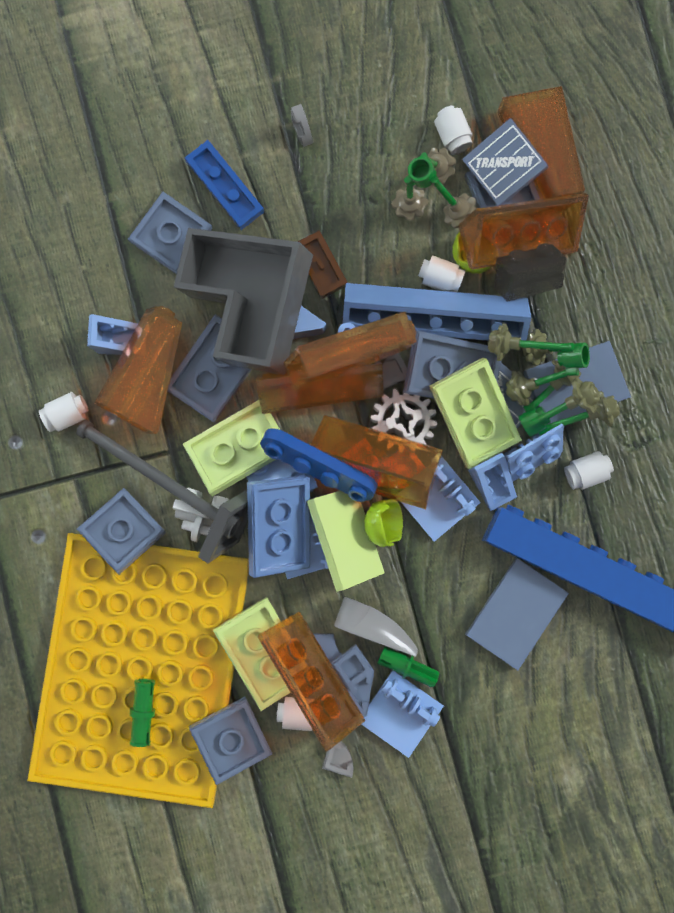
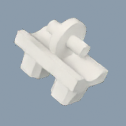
(193, 519)

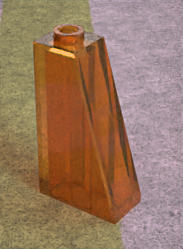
(547, 126)
(349, 350)
(143, 372)

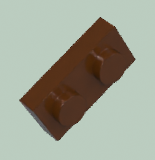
(324, 269)

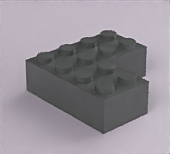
(262, 292)

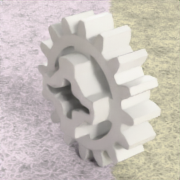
(416, 417)

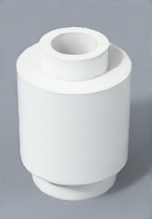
(453, 129)
(441, 274)
(63, 412)
(588, 470)
(292, 716)

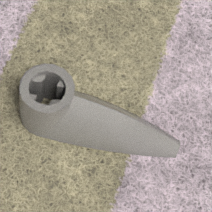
(373, 625)

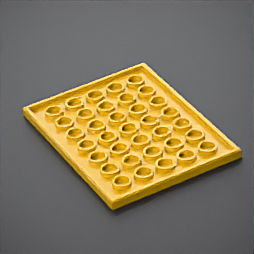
(126, 628)

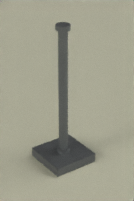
(228, 520)

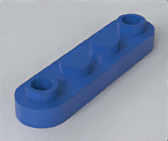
(318, 464)

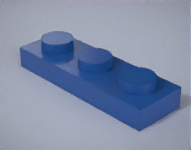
(224, 184)

